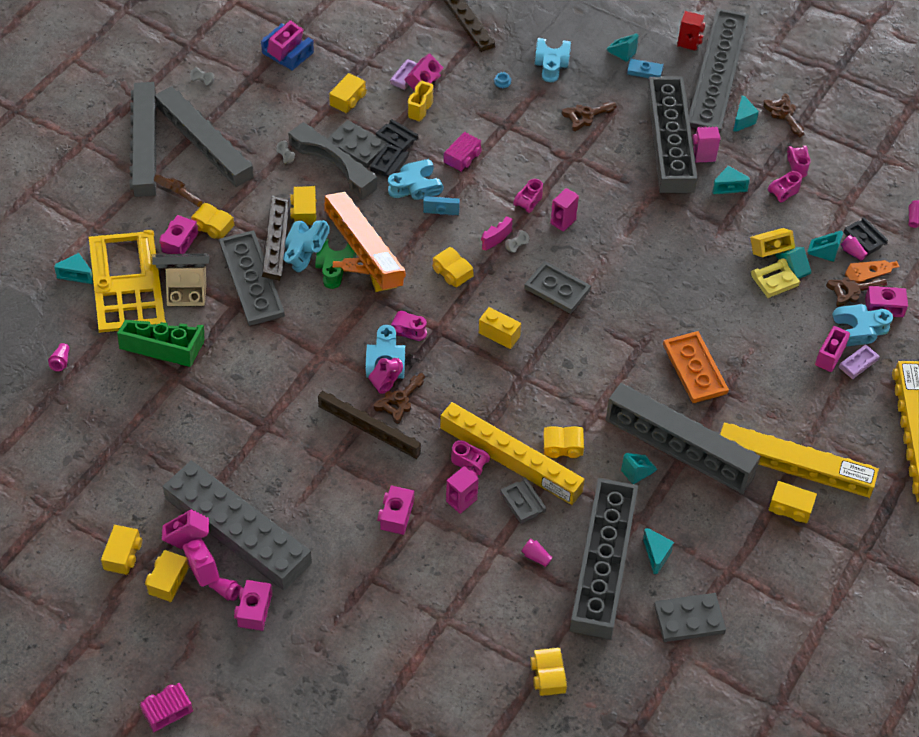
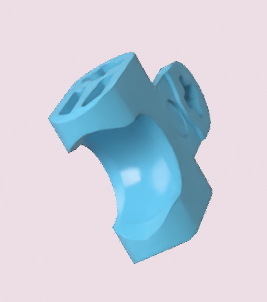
(552, 59)
(412, 181)
(303, 242)
(865, 323)
(385, 348)

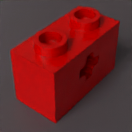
(690, 30)

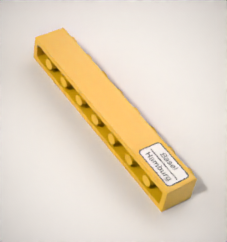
(907, 389)
(512, 453)
(805, 461)

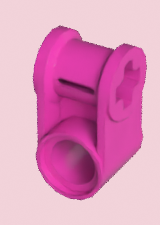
(799, 159)
(786, 186)
(529, 195)
(408, 324)
(385, 374)
(470, 457)

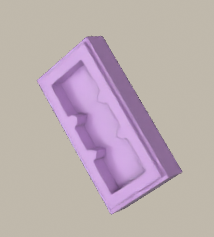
(398, 79)
(859, 361)

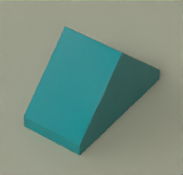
(624, 47)
(746, 115)
(730, 182)
(826, 246)
(796, 260)
(74, 269)
(637, 467)
(657, 549)

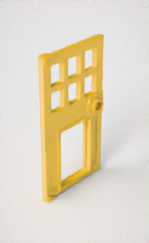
(125, 284)

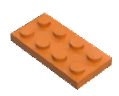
(695, 367)

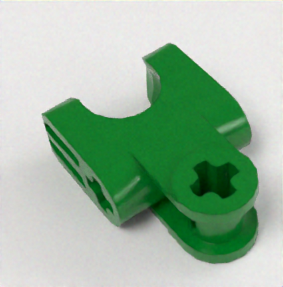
(324, 260)

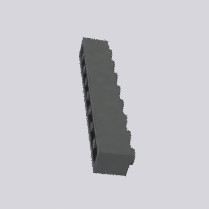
(204, 136)
(143, 140)

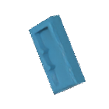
(644, 68)
(441, 205)

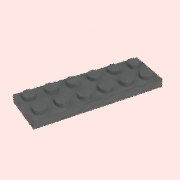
(245, 264)

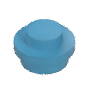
(502, 80)

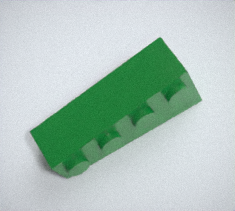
(162, 341)

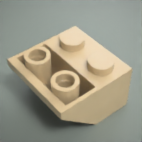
(186, 286)

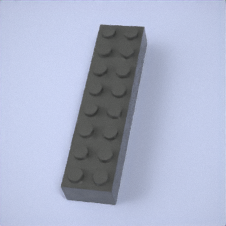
(671, 135)
(682, 438)
(239, 525)
(604, 559)

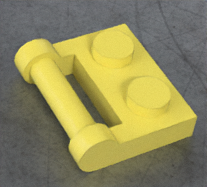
(776, 283)

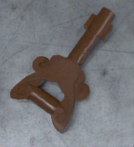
(784, 112)
(586, 114)
(177, 187)
(852, 289)
(399, 398)

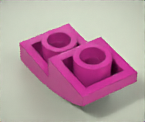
(496, 235)

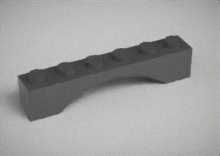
(308, 141)

